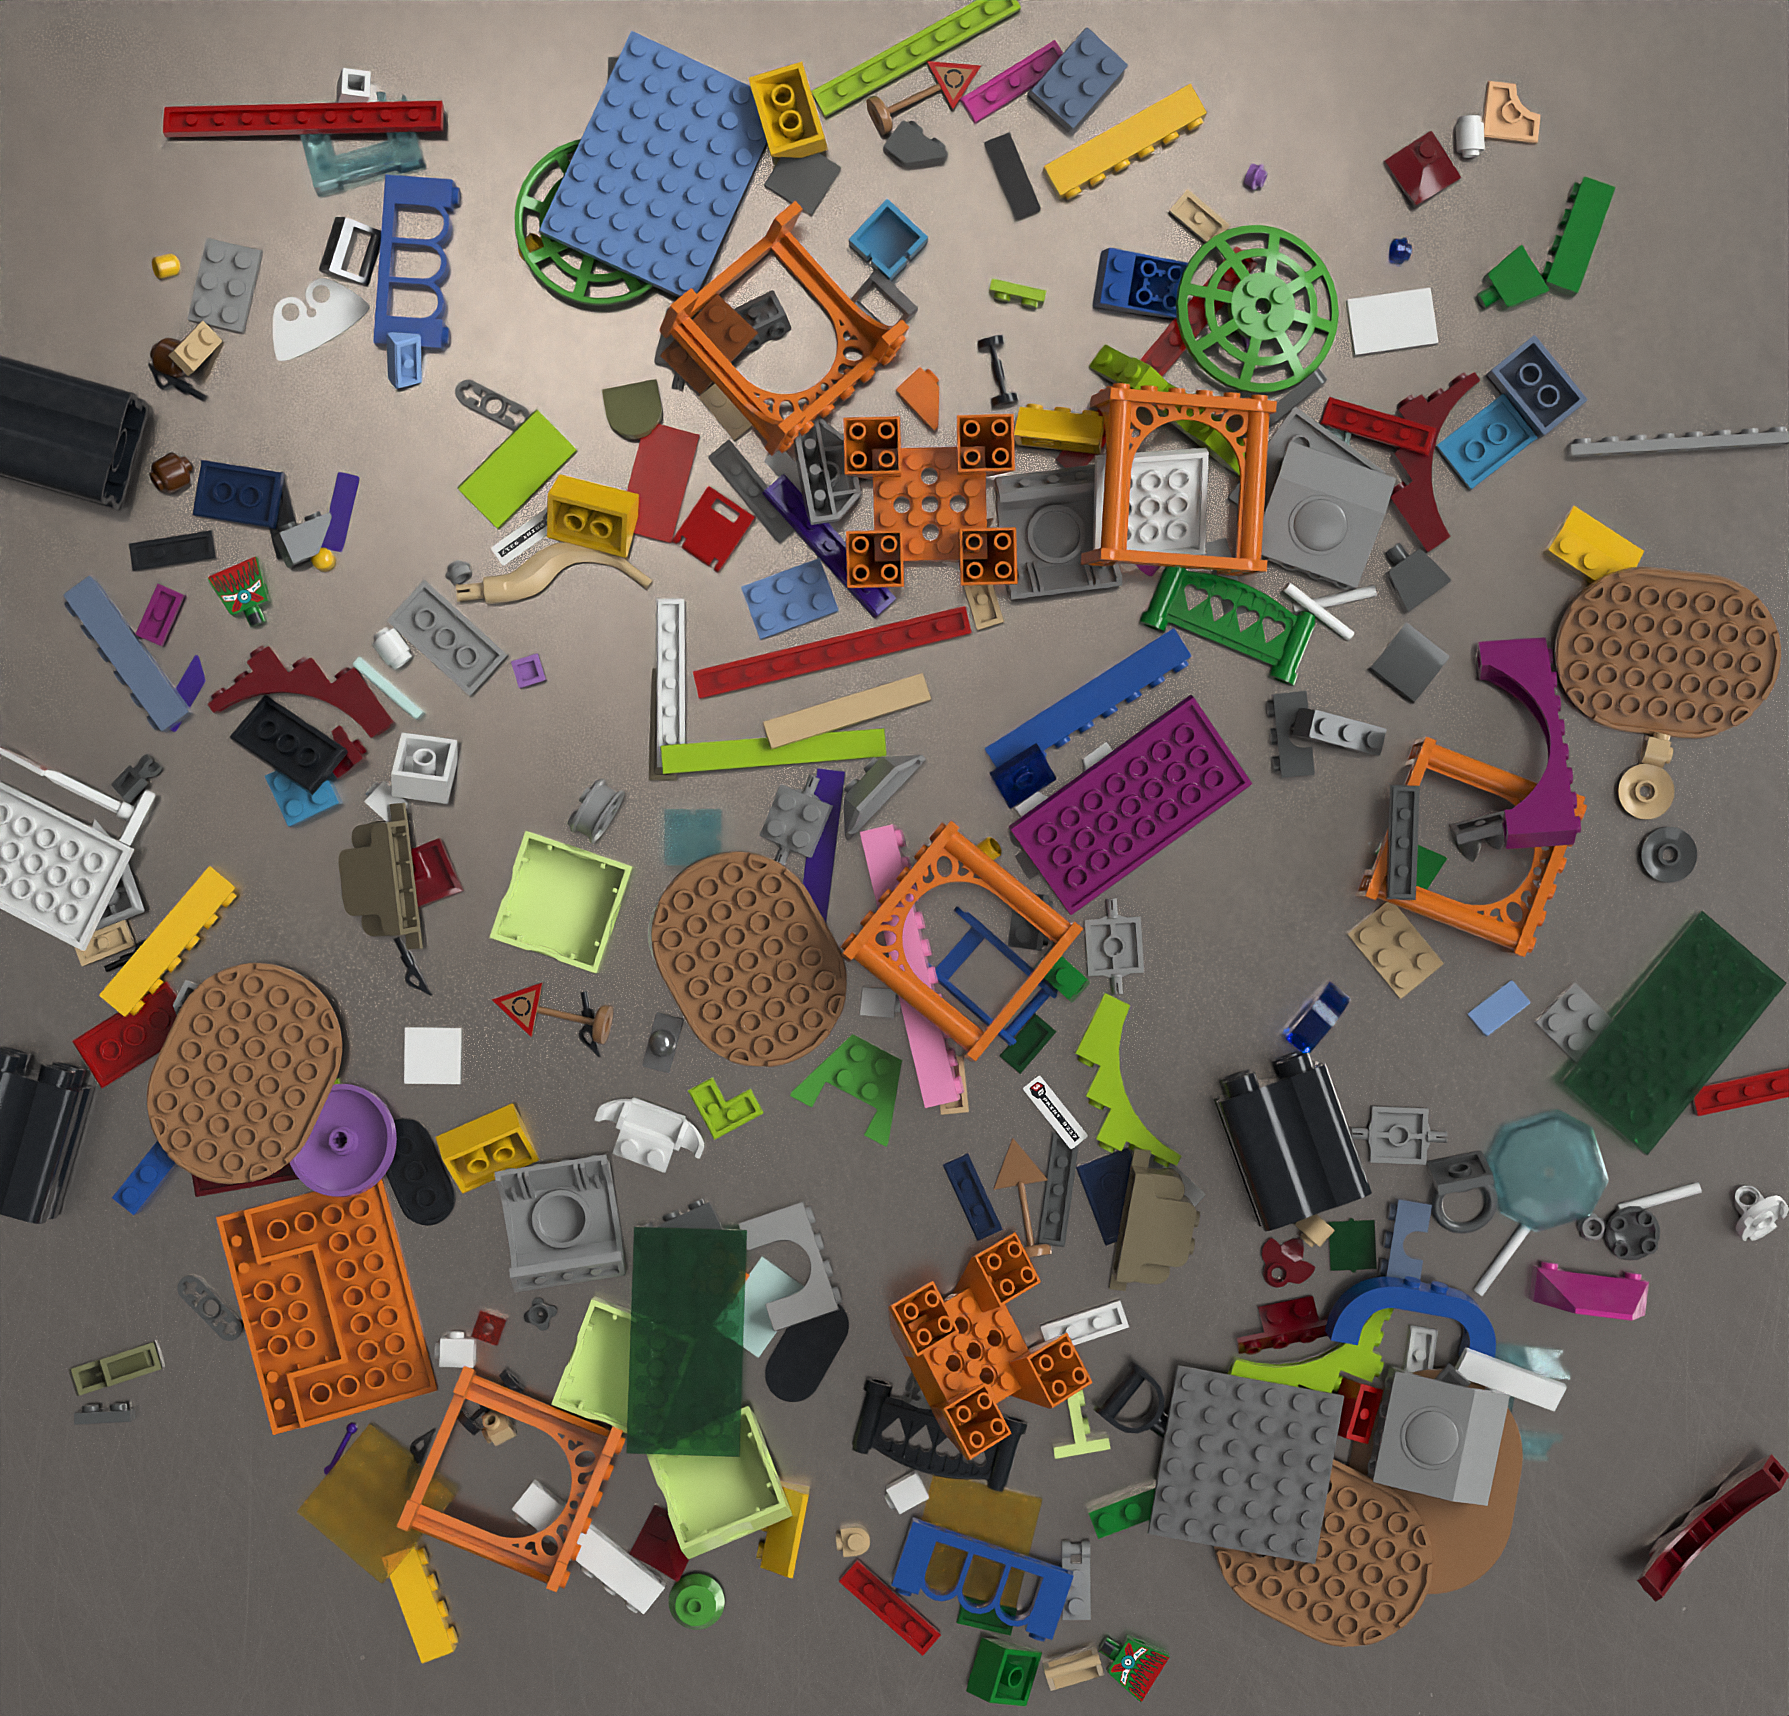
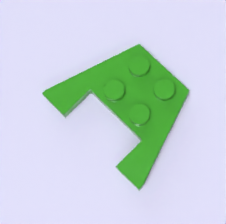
(863, 1073)

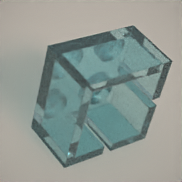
(691, 836)

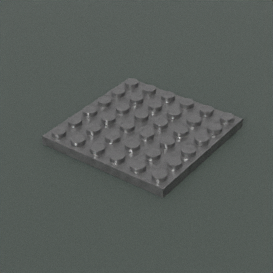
(1245, 1464)

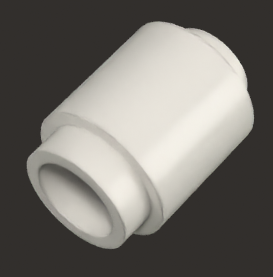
(1470, 136)
(391, 647)

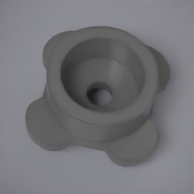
(538, 1306)

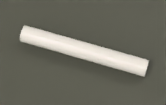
(1339, 598)
(1318, 611)
(1664, 1197)
(1501, 1259)

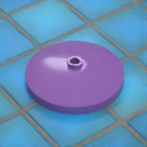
(352, 1167)

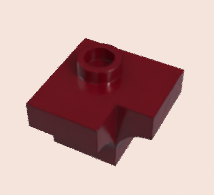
(355, 752)

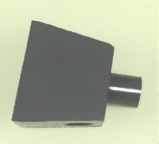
(1414, 576)

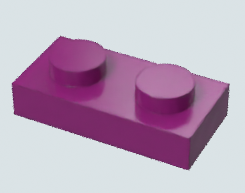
(160, 615)

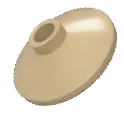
(1660, 791)

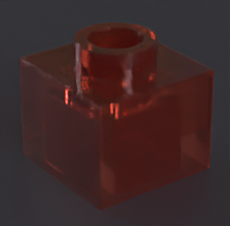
(498, 1322)

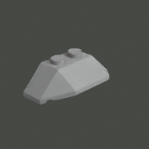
(822, 475)
(874, 789)

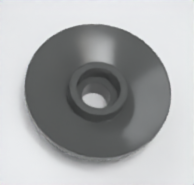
(1683, 854)

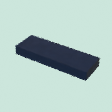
(972, 1196)

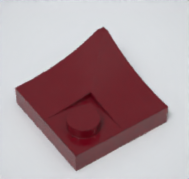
(1422, 169)
(434, 873)
(659, 1545)

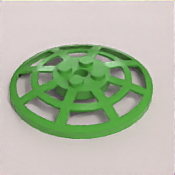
(552, 249)
(1244, 314)

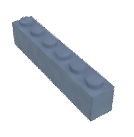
(127, 654)

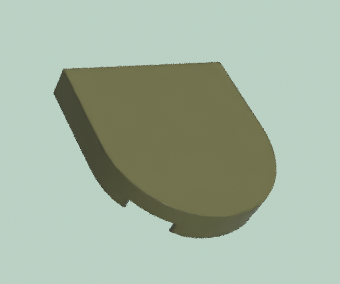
(633, 408)

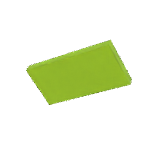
(516, 468)

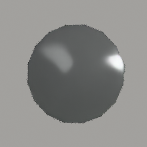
(1632, 1233)

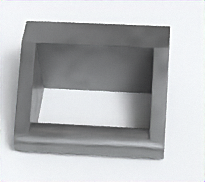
(337, 247)
(890, 291)

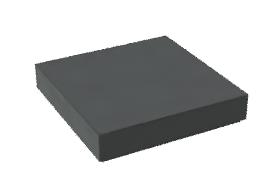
(803, 179)

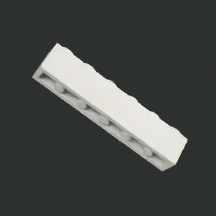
(598, 1553)

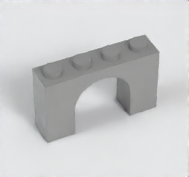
(817, 1296)

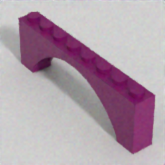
(1525, 672)

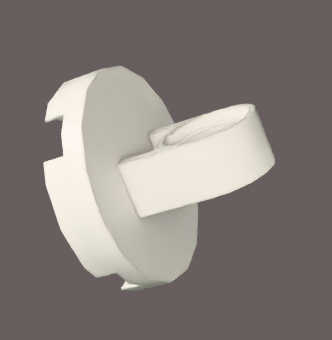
(1760, 1216)

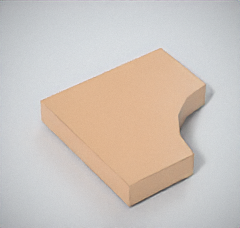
(1506, 116)

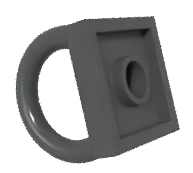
(1462, 1174)

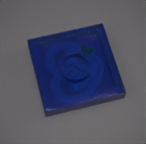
(1022, 776)

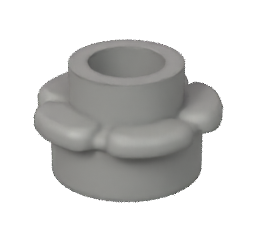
(458, 572)
(1599, 1227)

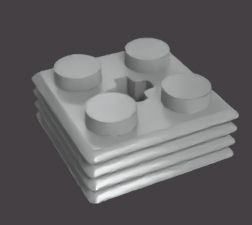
(123, 903)

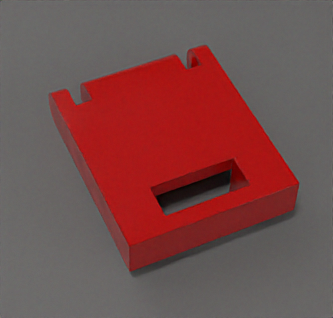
(711, 533)

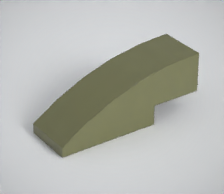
(114, 1369)

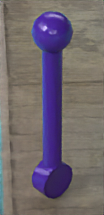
(351, 1429)

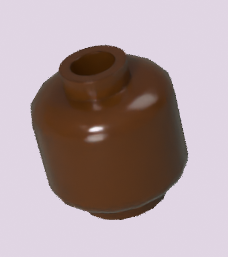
(161, 360)
(170, 473)

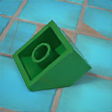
(1003, 1672)

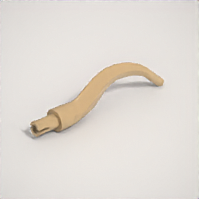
(540, 571)

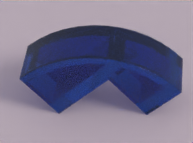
(1319, 1018)

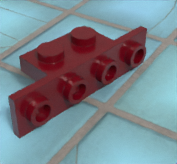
(1283, 1325)

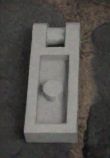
(1078, 1599)

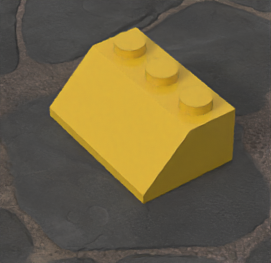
(788, 112)
(1059, 429)
(591, 515)
(1591, 547)
(485, 1147)
(783, 1538)

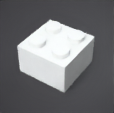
(424, 768)

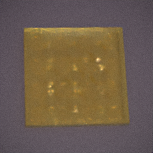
(364, 1500)
(987, 1515)

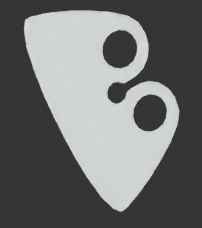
(307, 332)

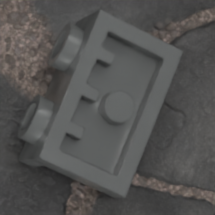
(766, 317)
(1024, 934)

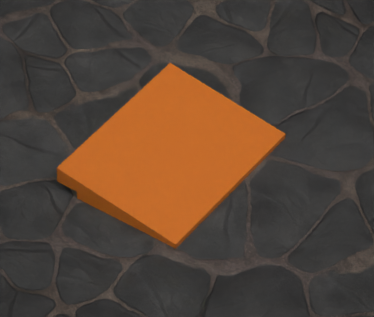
(326, 1306)

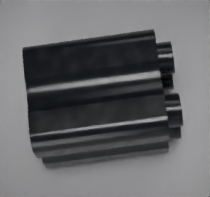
(67, 433)
(38, 1133)
(1290, 1141)

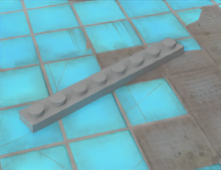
(1668, 443)

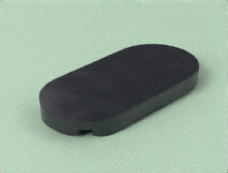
(420, 1175)
(805, 1355)

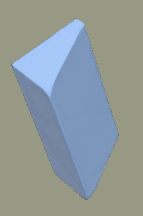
(404, 359)
(1498, 1008)

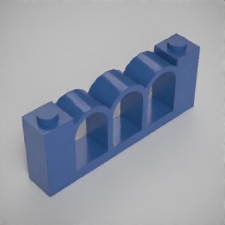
(423, 194)
(1048, 1600)

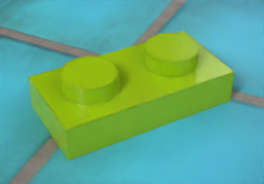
(1028, 295)

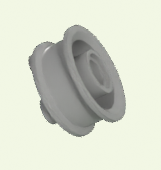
(596, 810)

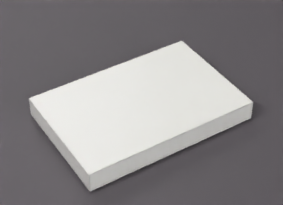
(1392, 321)

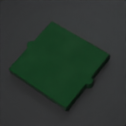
(1352, 1245)

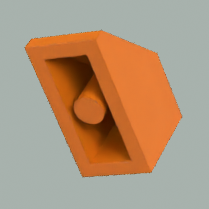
(922, 396)

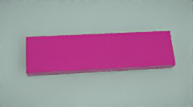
(1010, 83)

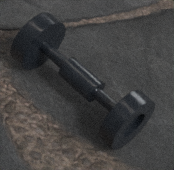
(998, 370)
(469, 1421)

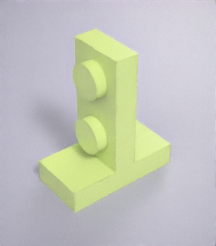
(1080, 1427)

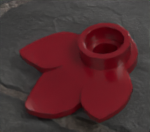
(1287, 1258)

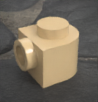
(1656, 750)
(1314, 1230)
(497, 1428)
(853, 1540)

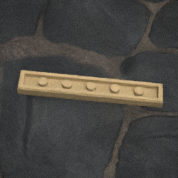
(846, 711)

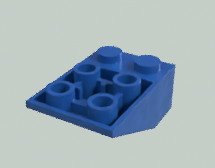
(1137, 283)

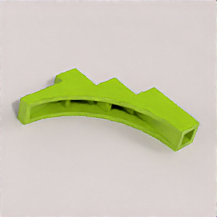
(1123, 369)
(1101, 1046)
(1323, 1370)

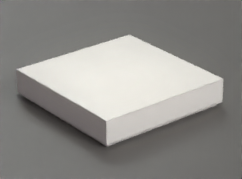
(432, 1055)

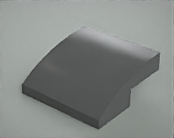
(1409, 662)

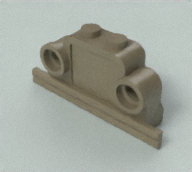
(381, 880)
(1153, 1225)

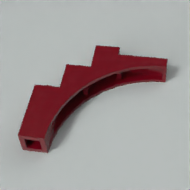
(1416, 501)
(271, 676)
(1707, 1521)

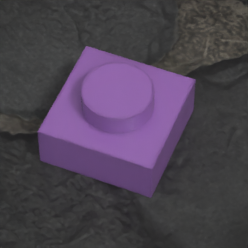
(528, 670)

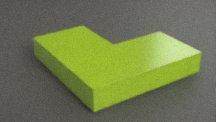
(723, 1115)

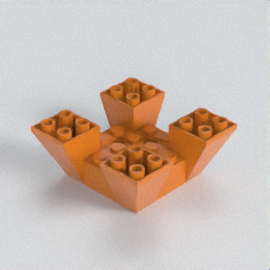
(876, 454)
(972, 1353)

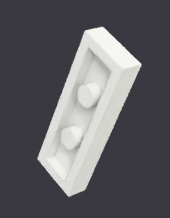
(1088, 1324)

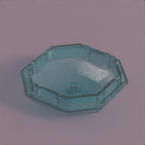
(1520, 1162)

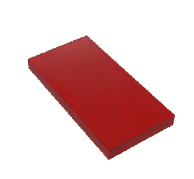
(661, 479)
(127, 1042)

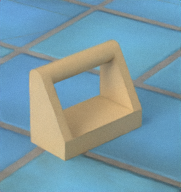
(1073, 1668)

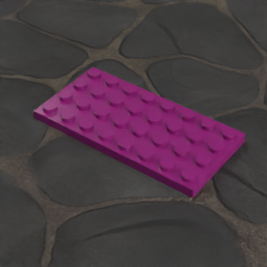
(1130, 804)

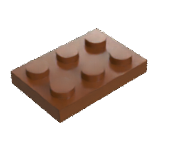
(726, 331)

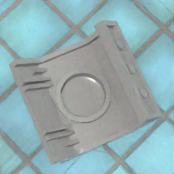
(1324, 515)
(1052, 530)
(561, 1223)
(1437, 1437)

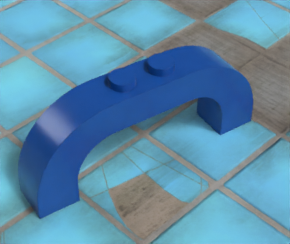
(1410, 1294)

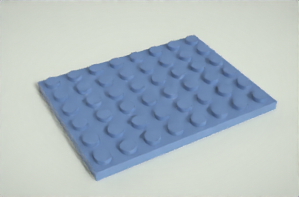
(659, 168)

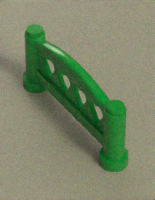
(1281, 652)

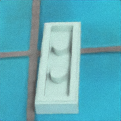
(388, 688)

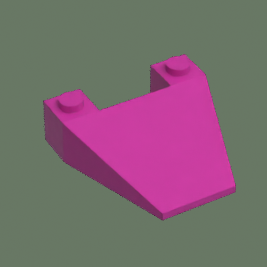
(1589, 1294)

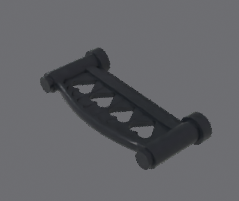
(881, 1410)

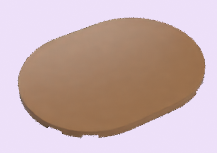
(1667, 652)
(749, 959)
(244, 1073)
(1463, 1535)
(1366, 1573)

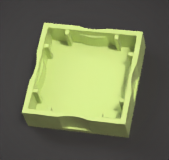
(562, 901)
(598, 1368)
(721, 1496)

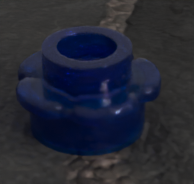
(1400, 250)

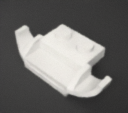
(649, 1132)

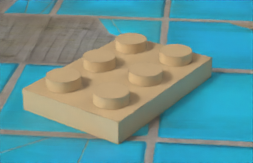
(1395, 949)

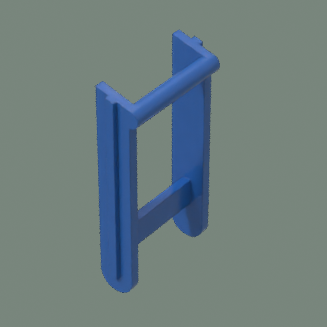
(963, 951)

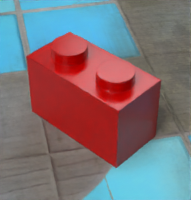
(1358, 1410)

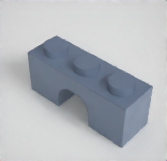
(1405, 1218)

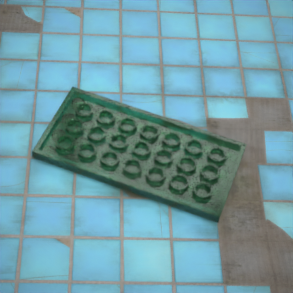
(1673, 1032)
(686, 1341)

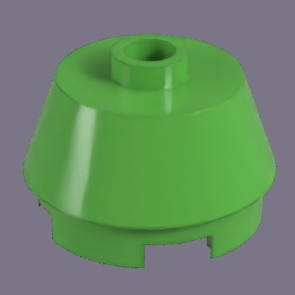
(696, 1601)

